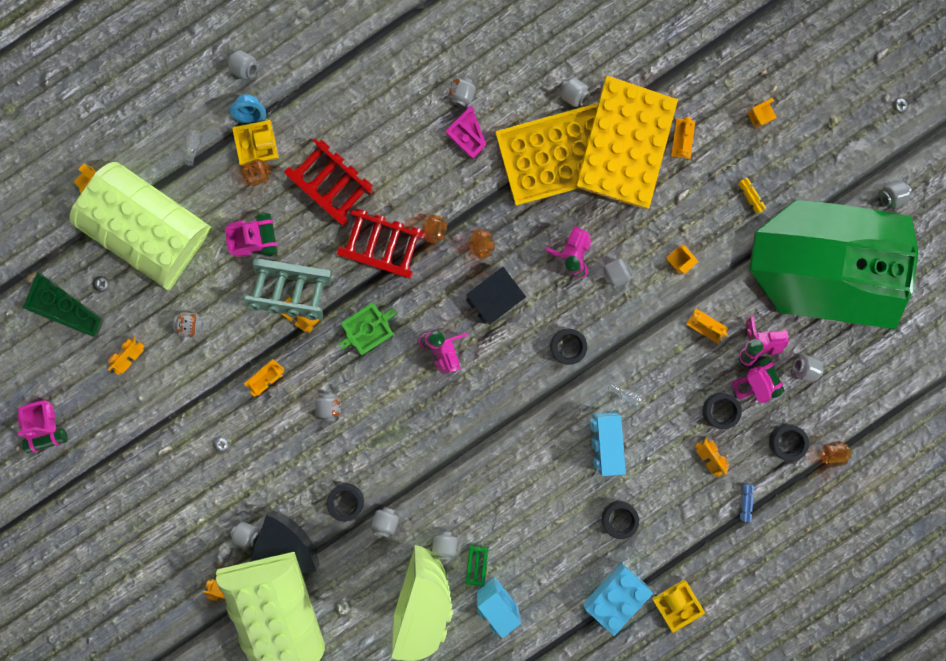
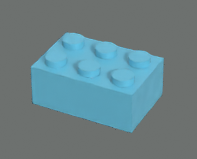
(608, 444)
(617, 598)
(497, 608)

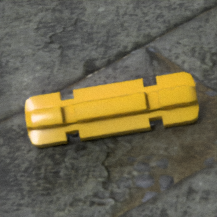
(751, 195)

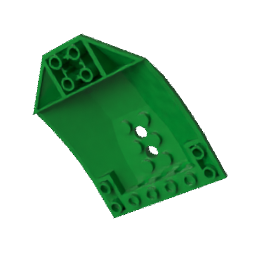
(811, 255)

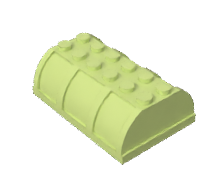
(139, 223)
(421, 608)
(271, 610)

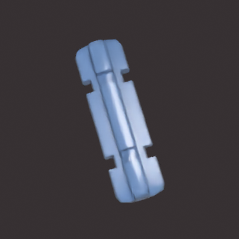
(746, 502)

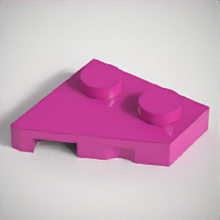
(467, 133)

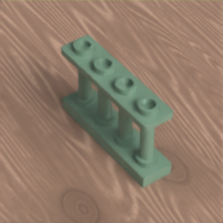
(282, 272)

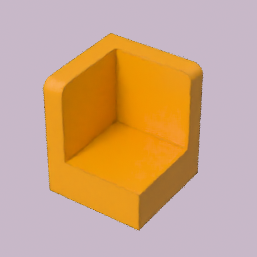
(762, 113)
(83, 180)
(682, 259)

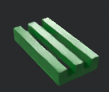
(478, 549)

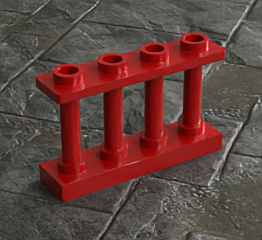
(326, 200)
(367, 255)

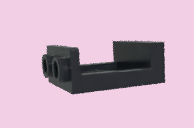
(495, 296)

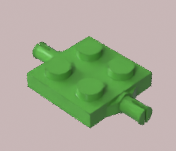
(367, 328)

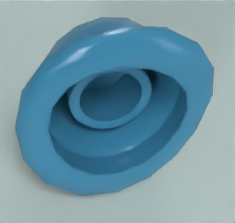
(247, 110)

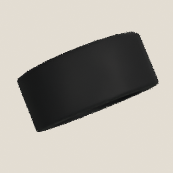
(554, 349)
(737, 411)
(803, 444)
(341, 516)
(634, 521)

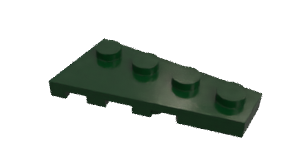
(58, 305)

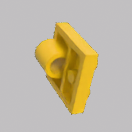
(255, 142)
(678, 605)

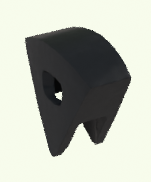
(283, 536)

